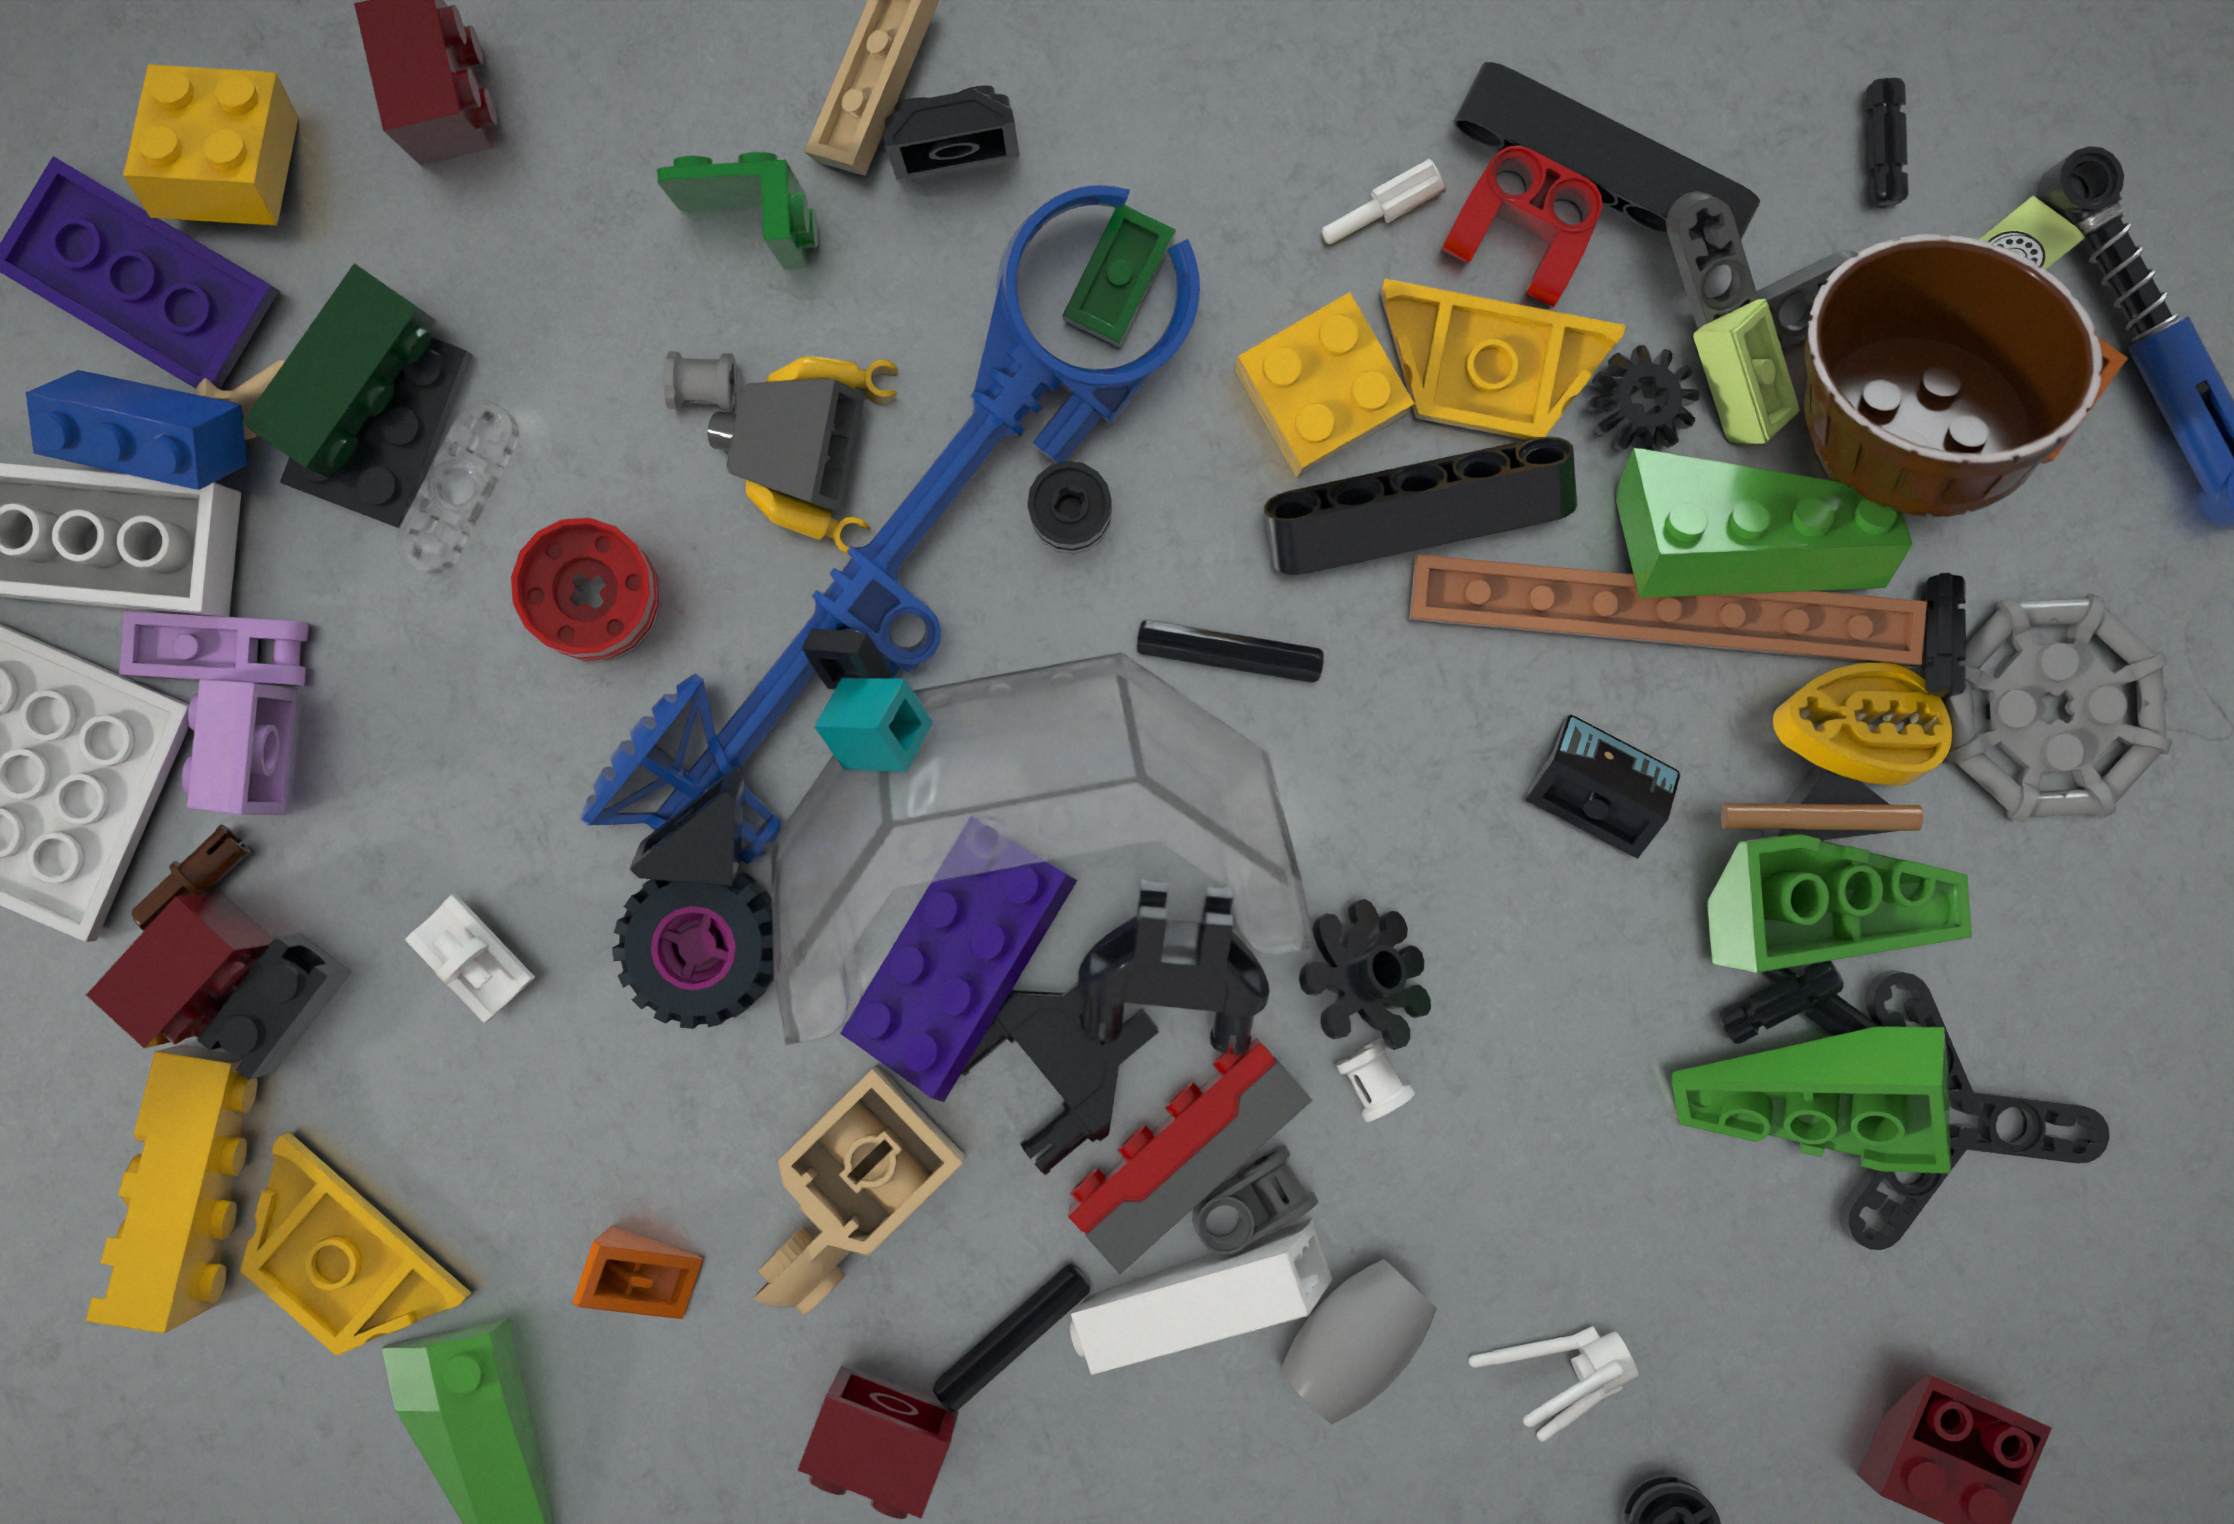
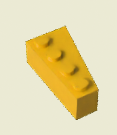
(178, 1192)

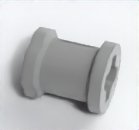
(700, 381)

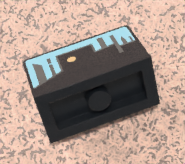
(1605, 787)

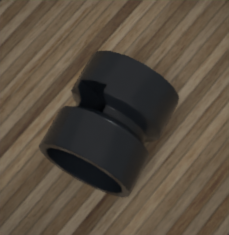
(1070, 507)

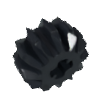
(1657, 383)

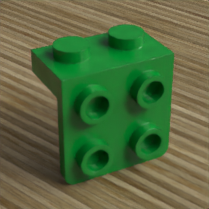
(750, 183)

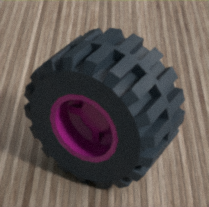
(696, 949)

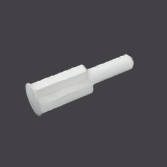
(1390, 200)

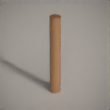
(1821, 816)

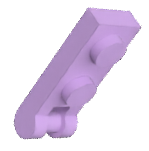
(211, 648)

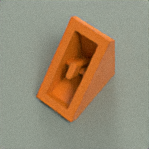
(637, 1276)

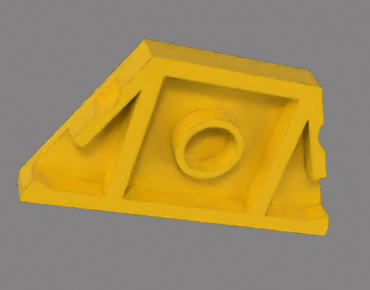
(1492, 359)
(338, 1257)

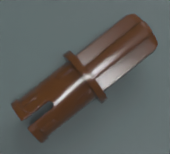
(194, 875)

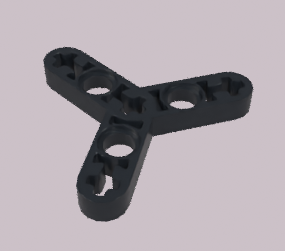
(1962, 1136)

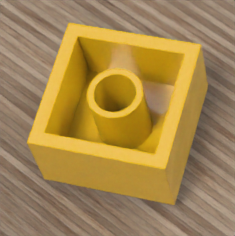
(211, 145)
(1323, 385)

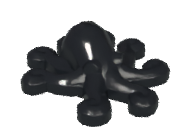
(1366, 974)

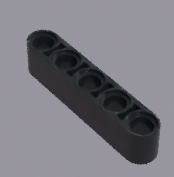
(1628, 168)
(1421, 505)

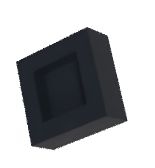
(843, 655)

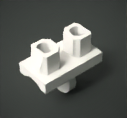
(470, 958)

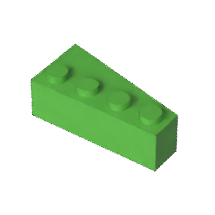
(1750, 530)

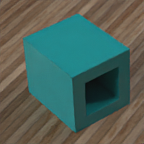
(874, 724)

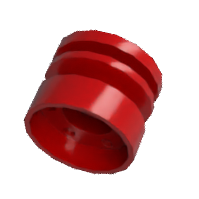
(549, 583)

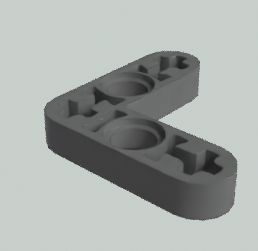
(1722, 232)

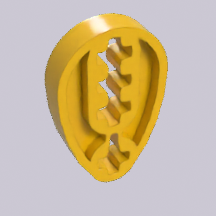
(1845, 706)

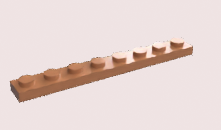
(1610, 607)

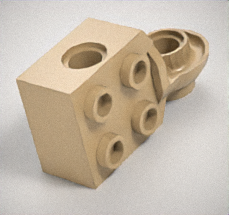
(857, 1183)

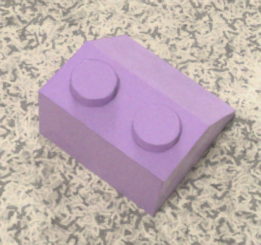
(240, 748)

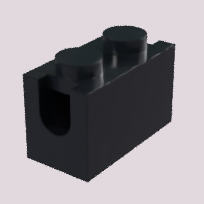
(275, 1004)

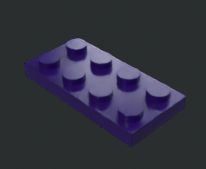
(133, 276)
(955, 971)

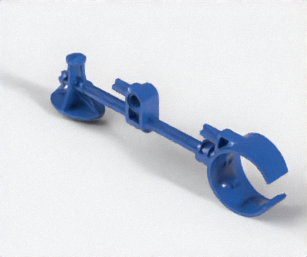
(868, 590)

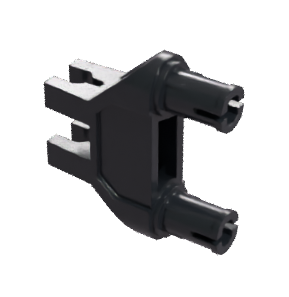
(1175, 967)
(1078, 1068)

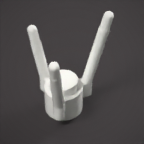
(1601, 1368)

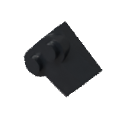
(950, 132)

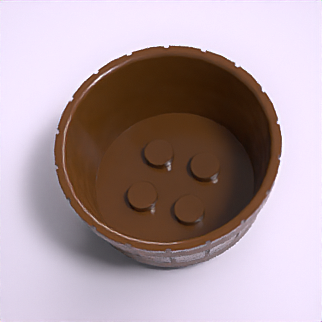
(1945, 372)

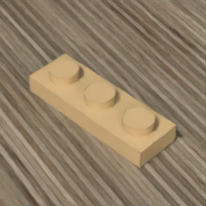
(869, 83)

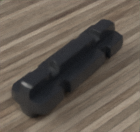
(1887, 141)
(1945, 635)
(1781, 1001)

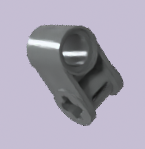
(1256, 1201)

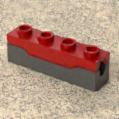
(1186, 1155)

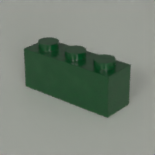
(340, 372)

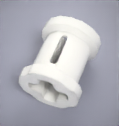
(1375, 1080)

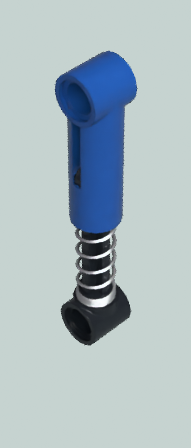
(2165, 346)

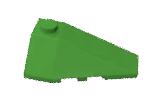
(1823, 901)
(1853, 1093)
(472, 1421)

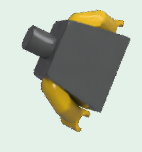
(799, 440)

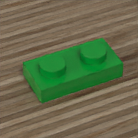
(1119, 274)

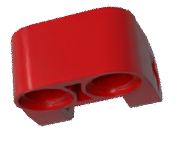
(1533, 213)

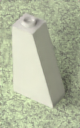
(1203, 1300)

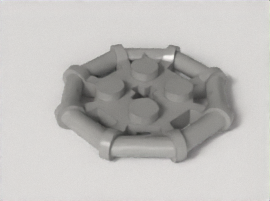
(2092, 707)

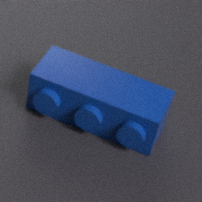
(137, 429)

